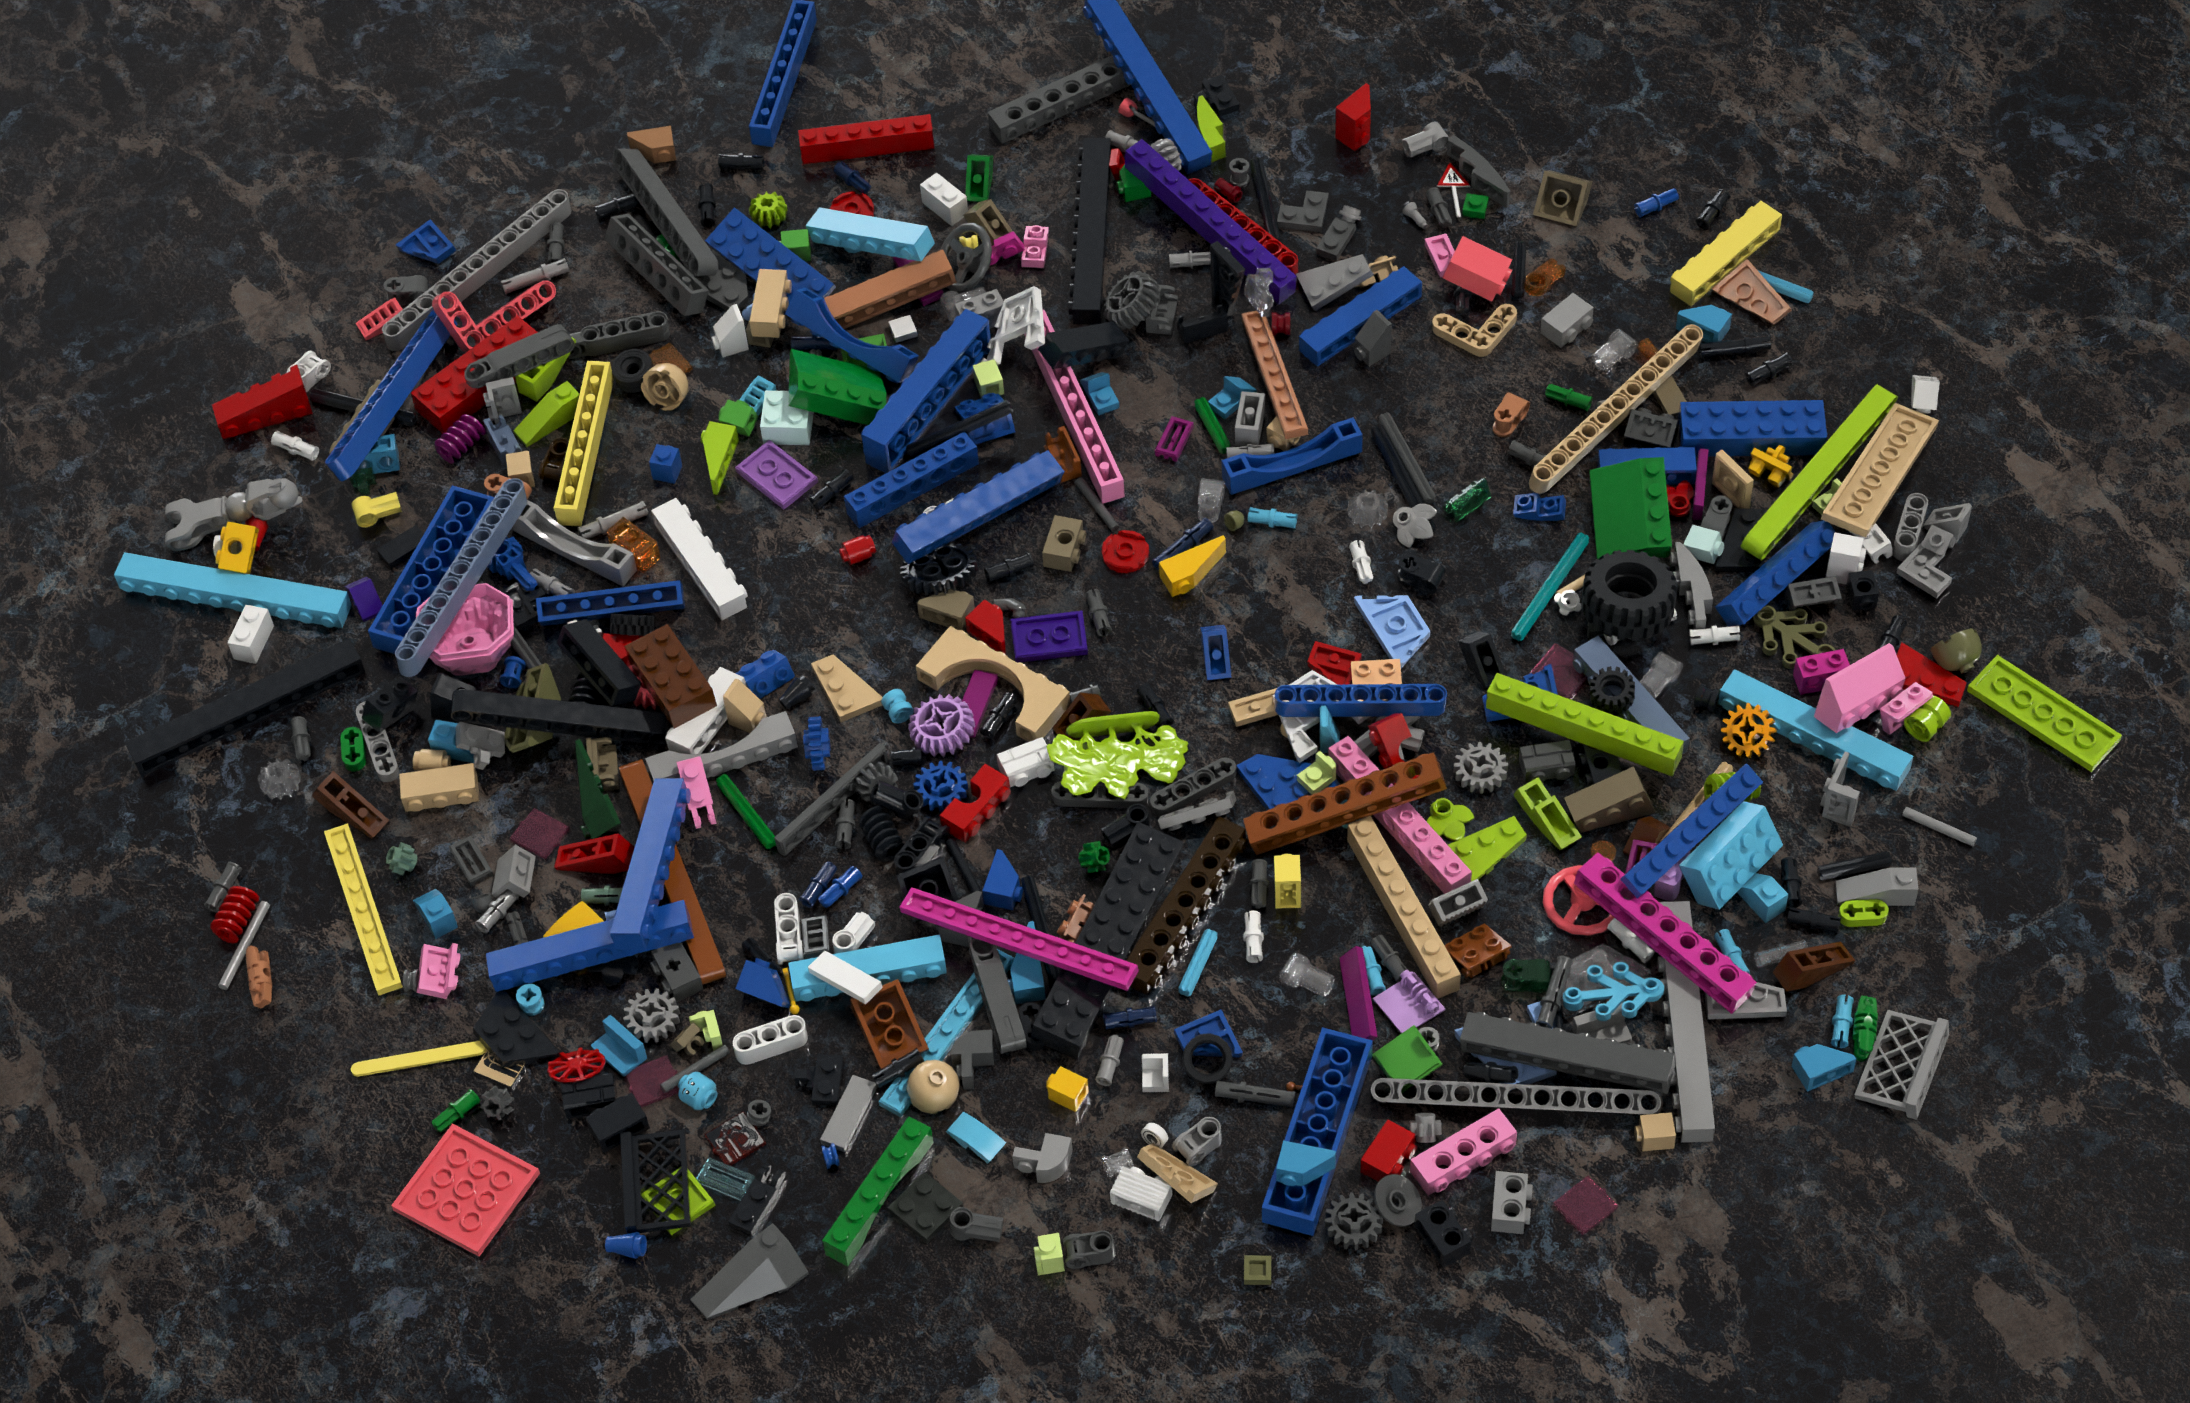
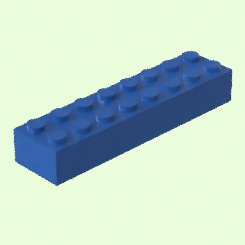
(926, 391)
(427, 565)
(1322, 1122)

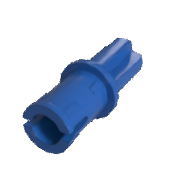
(1655, 202)
(840, 886)

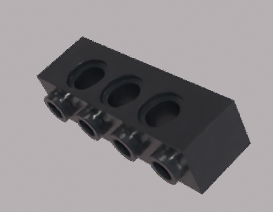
(1592, 759)

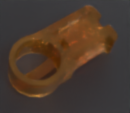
(1545, 275)

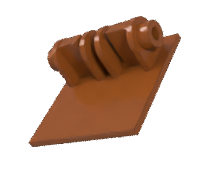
(1478, 949)

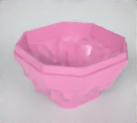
(477, 633)

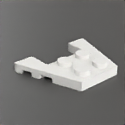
(1018, 316)
(1296, 726)

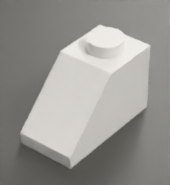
(730, 333)
(1924, 393)

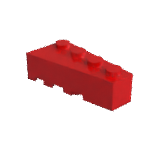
(263, 405)

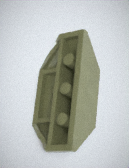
(538, 684)

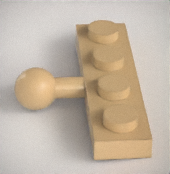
(1254, 709)

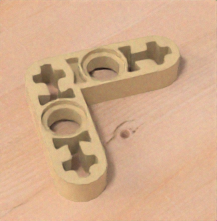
(1480, 336)

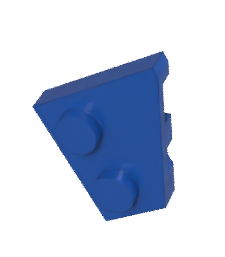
(427, 243)

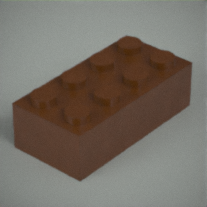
(670, 676)

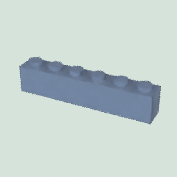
(1645, 709)

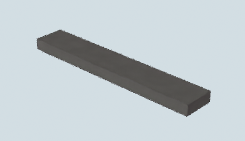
(826, 803)

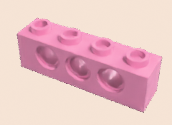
(1492, 1127)

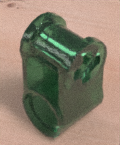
(1527, 974)

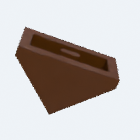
(1647, 830)

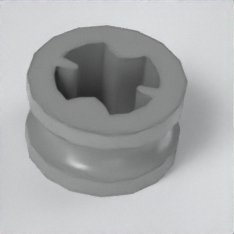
(1431, 1032)

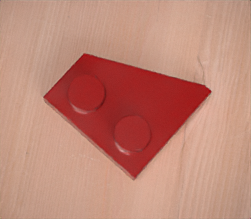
(1332, 662)

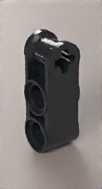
(927, 839)

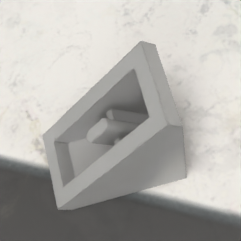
(1951, 519)

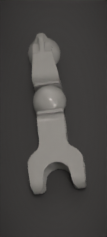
(211, 515)

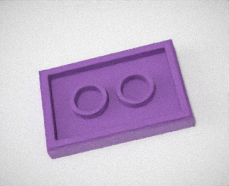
(776, 474)

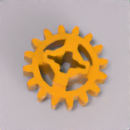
(1759, 730)

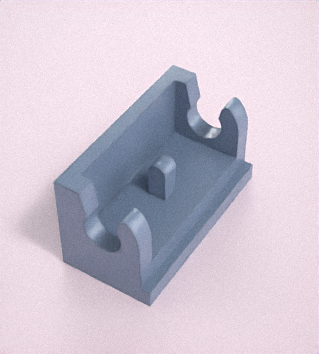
(501, 438)

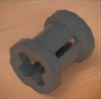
(1239, 169)

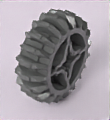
(1131, 300)

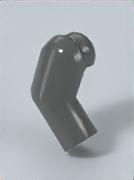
(1011, 604)

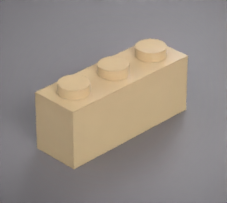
(770, 303)
(439, 787)

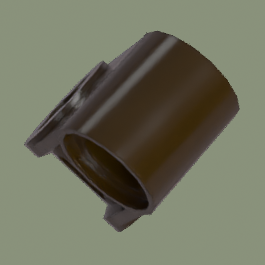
(553, 463)

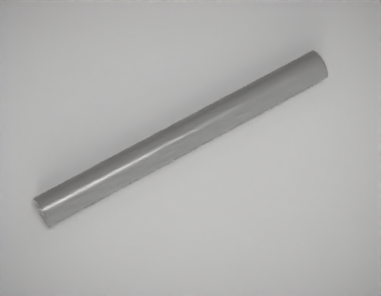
(243, 945)

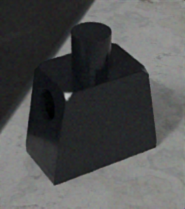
(442, 696)

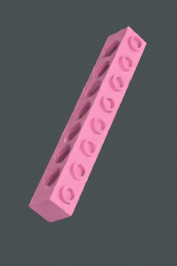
(1405, 823)

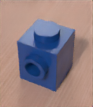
(665, 463)

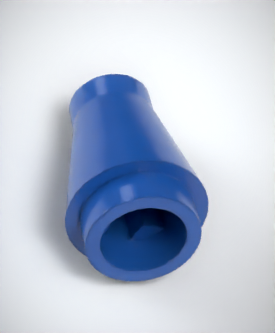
(628, 1245)

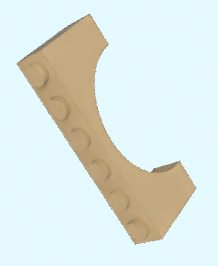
(960, 654)

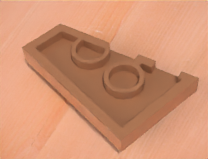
(1753, 293)

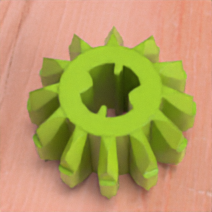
(768, 209)

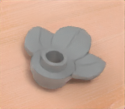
(1415, 525)

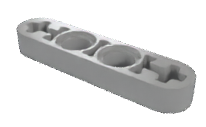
(375, 742)

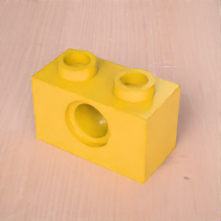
(242, 561)

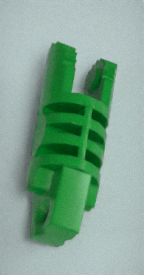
(1865, 1027)

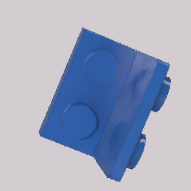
(991, 430)

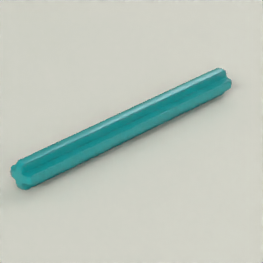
(1550, 587)

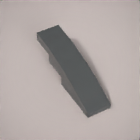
(1482, 174)

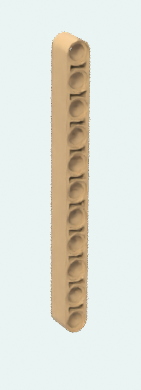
(1684, 344)

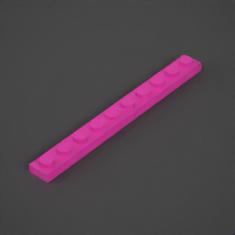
(1019, 939)

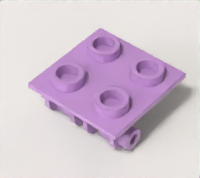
(1408, 1002)

